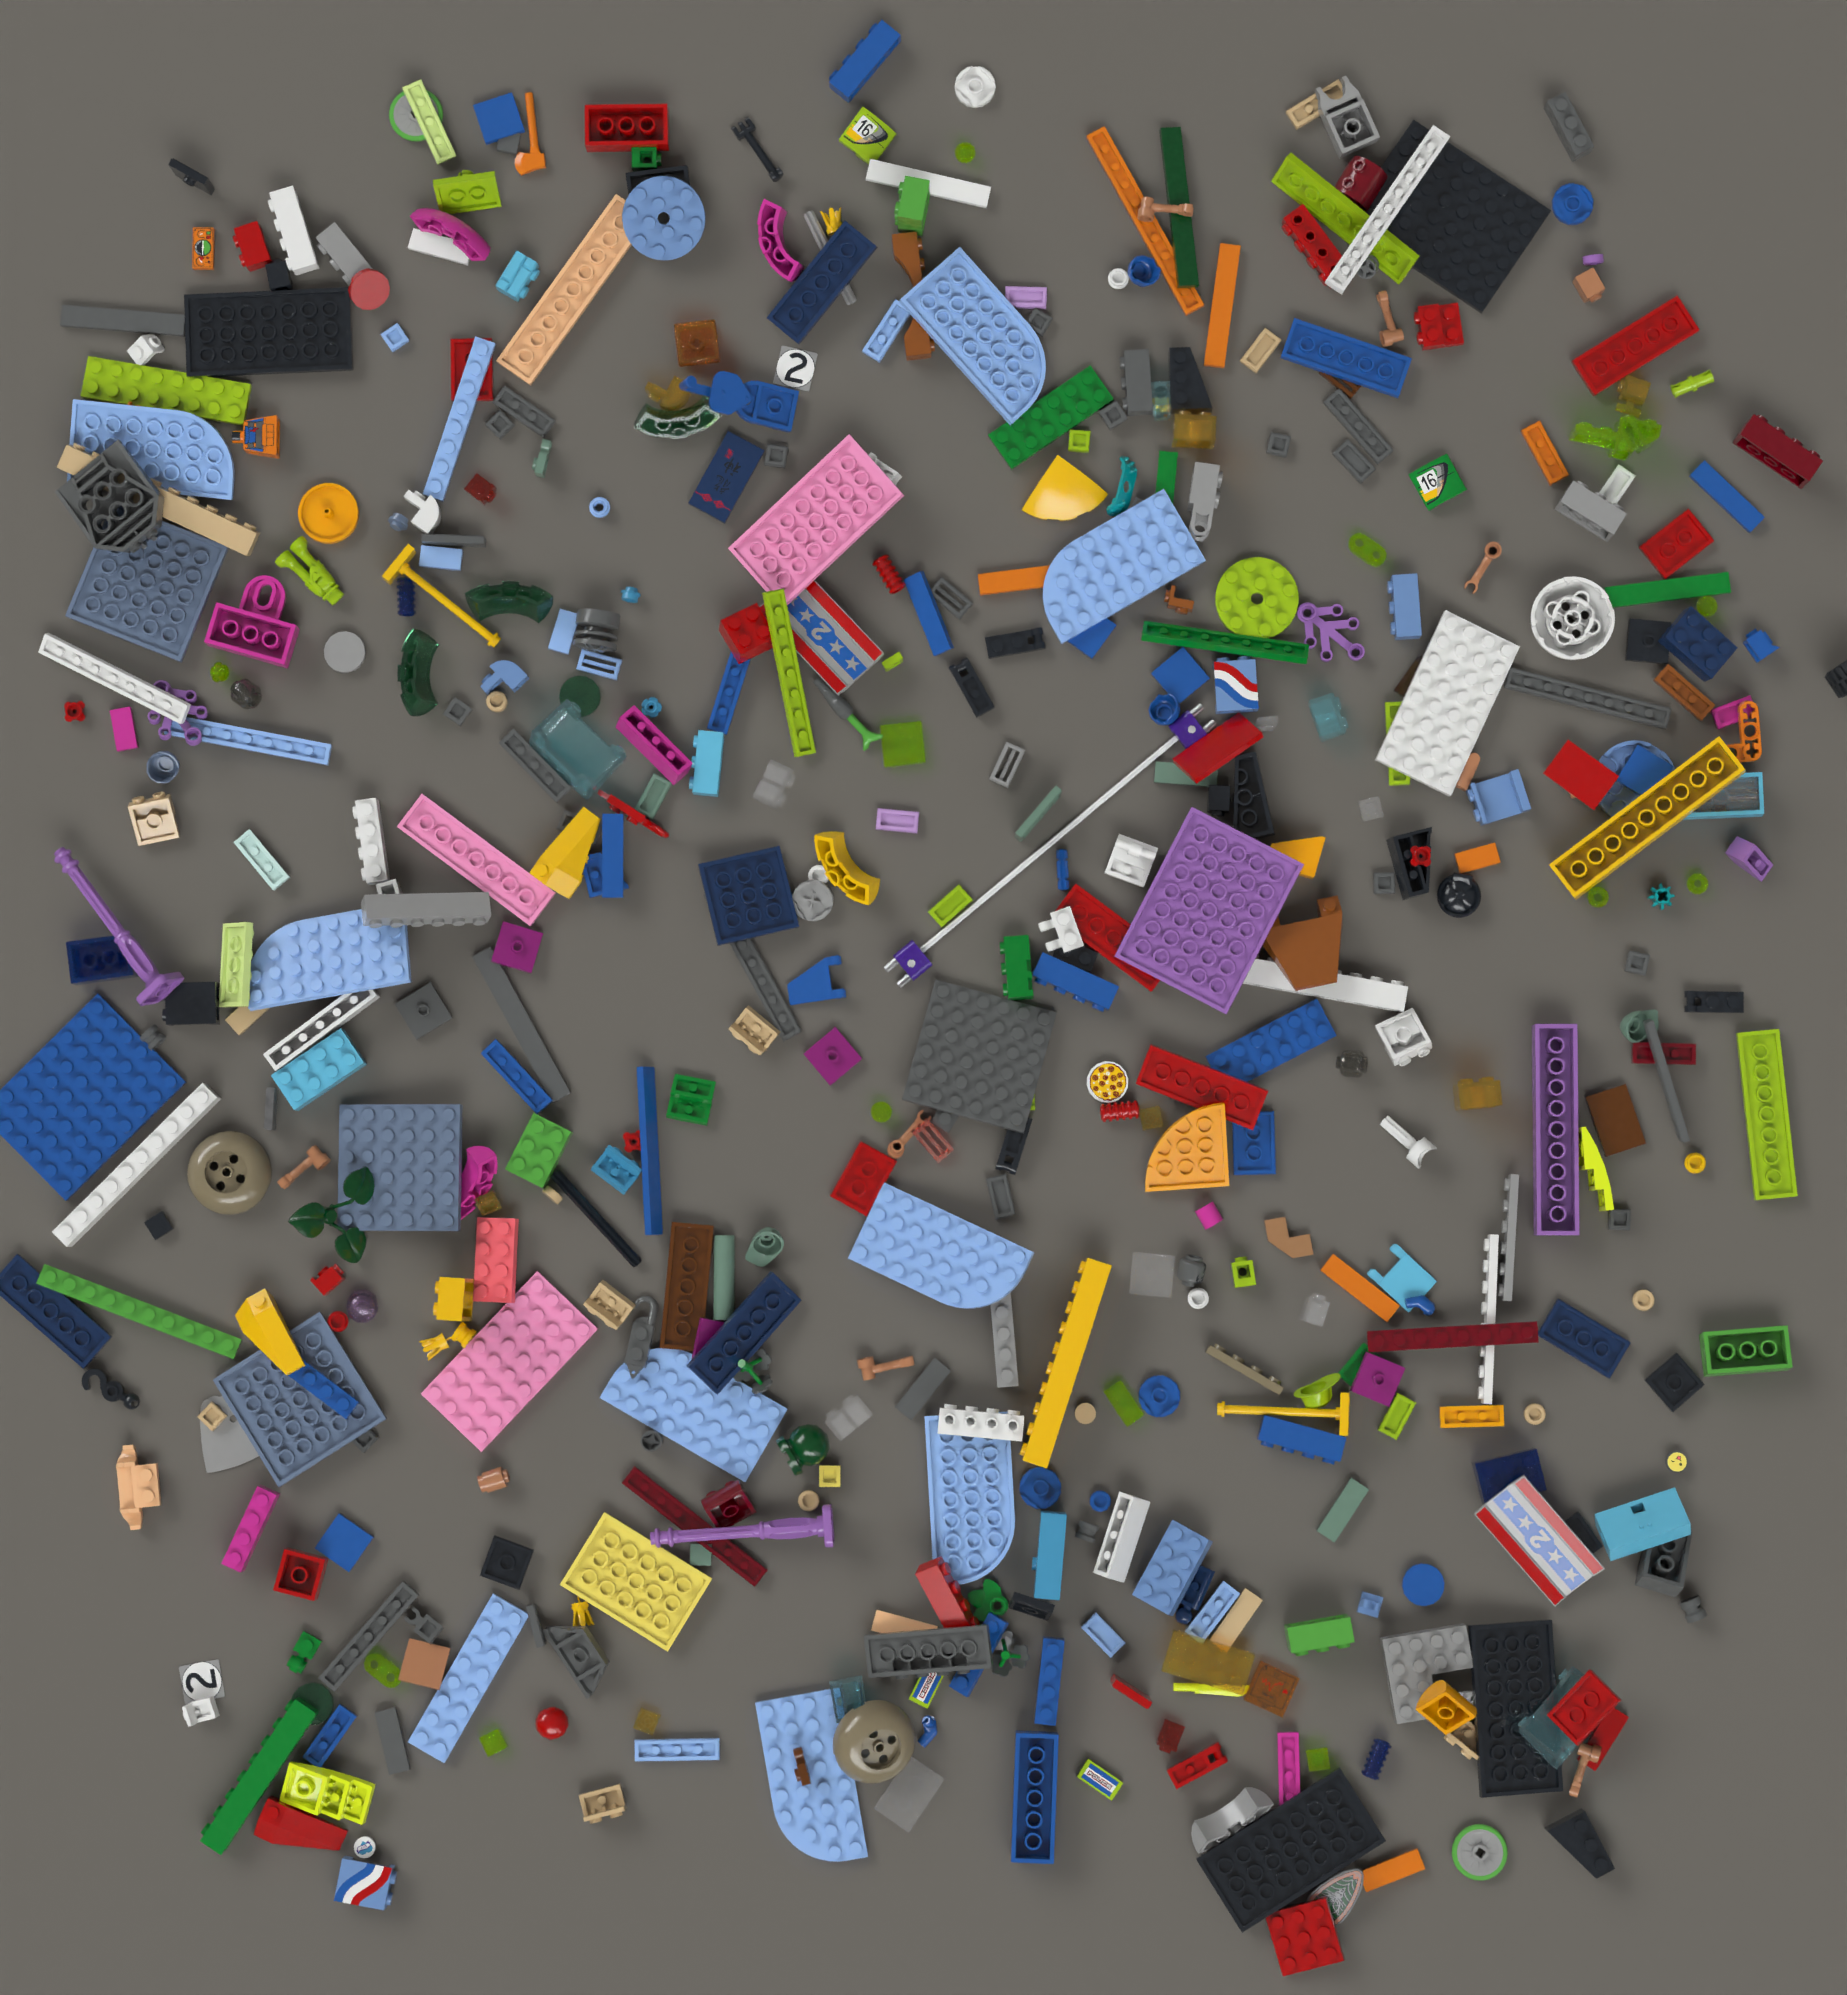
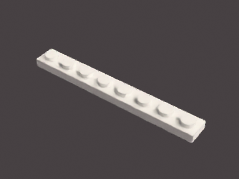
(114, 678)
(1488, 1309)

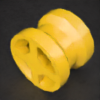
(463, 1334)

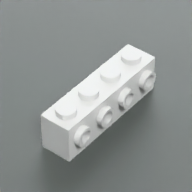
(293, 230)
(372, 841)
(981, 1424)
(1121, 1537)

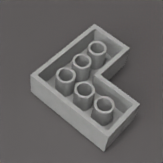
(1415, 1657)

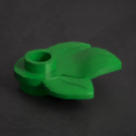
(985, 1599)

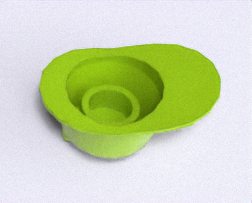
(1319, 1392)

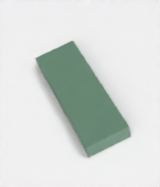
(1170, 774)
(1342, 1510)

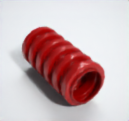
(889, 574)
(1118, 1111)

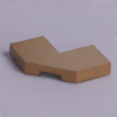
(1292, 1246)

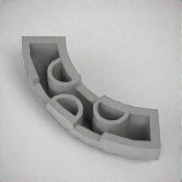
(1230, 1819)

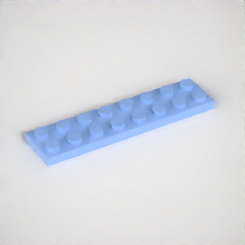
(468, 1678)

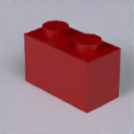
(252, 245)

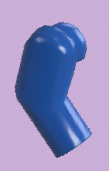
(1422, 1302)
(930, 1730)

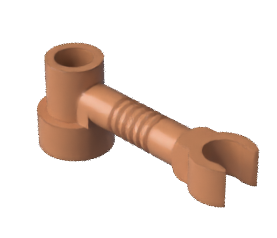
(1148, 208)
(1392, 334)
(1484, 564)
(895, 1154)
(315, 1157)
(869, 1368)
(1587, 1753)

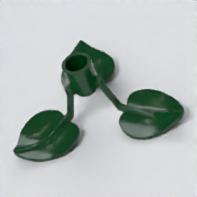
(311, 1217)

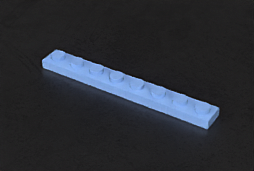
(459, 418)
(257, 741)

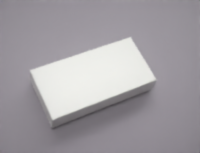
(1617, 484)

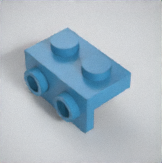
(616, 1169)

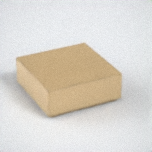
(212, 1416)

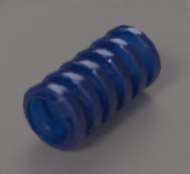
(406, 596)
(1376, 1759)

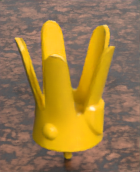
(834, 221)
(435, 1344)
(581, 1613)

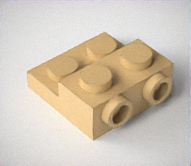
(153, 818)

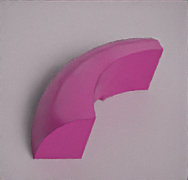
(463, 235)
(772, 243)
(476, 1176)

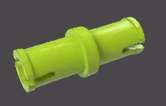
(1692, 383)

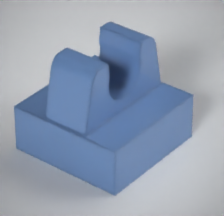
(1369, 1604)

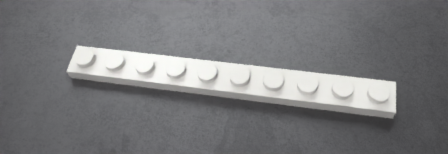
(1387, 209)

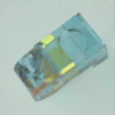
(1161, 400)

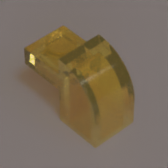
(672, 398)

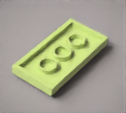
(236, 964)

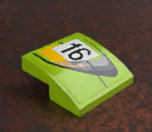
(867, 136)

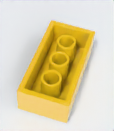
(454, 1299)

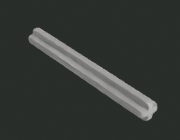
(821, 240)

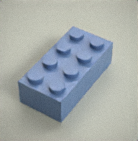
(1172, 1568)

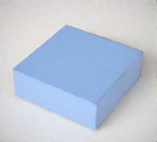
(394, 337)

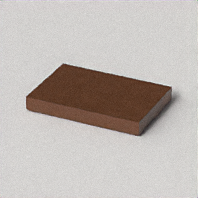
(1615, 1120)

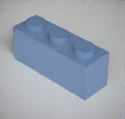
(1404, 606)

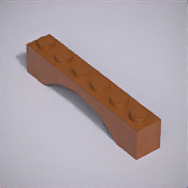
(906, 254)

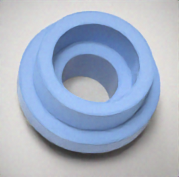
(597, 501)

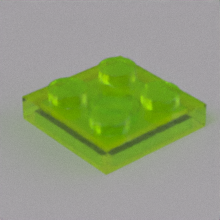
(902, 744)

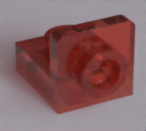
(481, 489)
(1169, 1736)

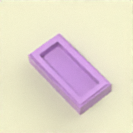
(1026, 297)
(897, 820)

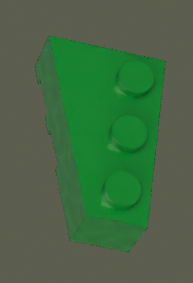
(1017, 967)

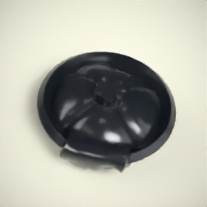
(1459, 895)

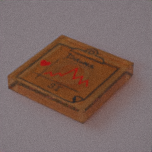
(1271, 1689)

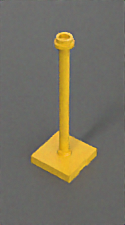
(401, 566)
(1340, 1413)

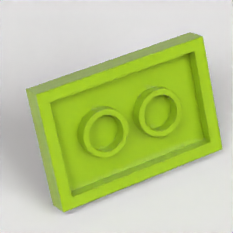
(467, 192)

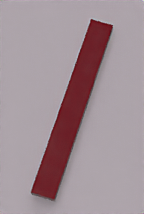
(687, 1520)

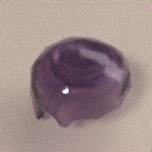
(362, 1306)

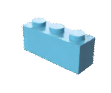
(707, 763)

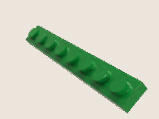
(1225, 642)

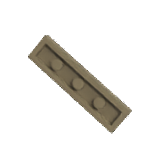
(1237, 1363)

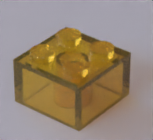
(1194, 430)
(1477, 1095)

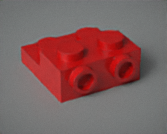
(1438, 326)

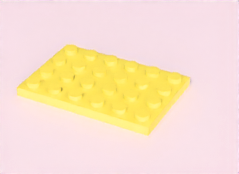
(636, 1581)

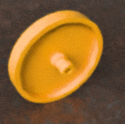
(328, 513)

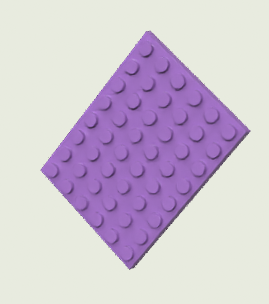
(1209, 910)

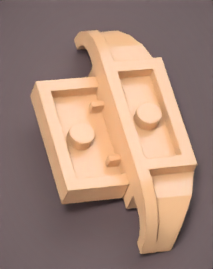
(137, 1486)

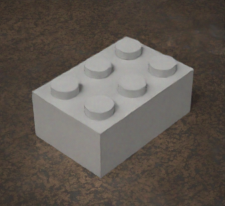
(1591, 510)

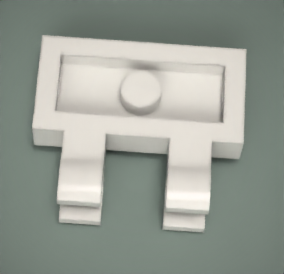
(1066, 930)

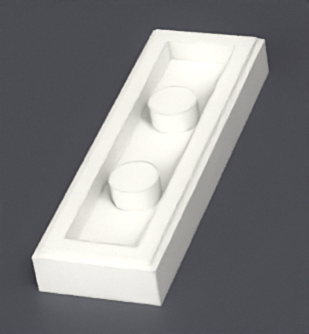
(436, 246)

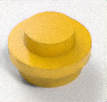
(1695, 1163)

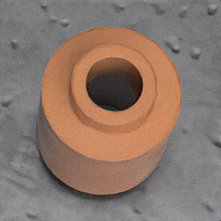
(493, 1480)

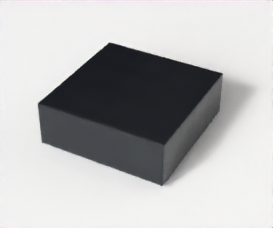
(158, 1225)

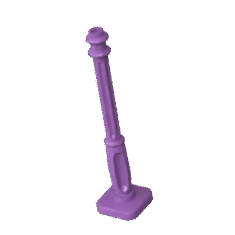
(157, 985)
(776, 1529)

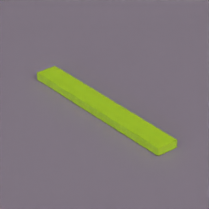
(789, 672)

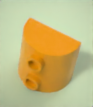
(1445, 1707)

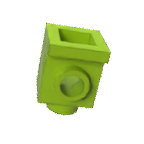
(1246, 1280)

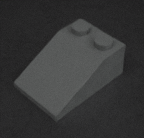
(1664, 1567)

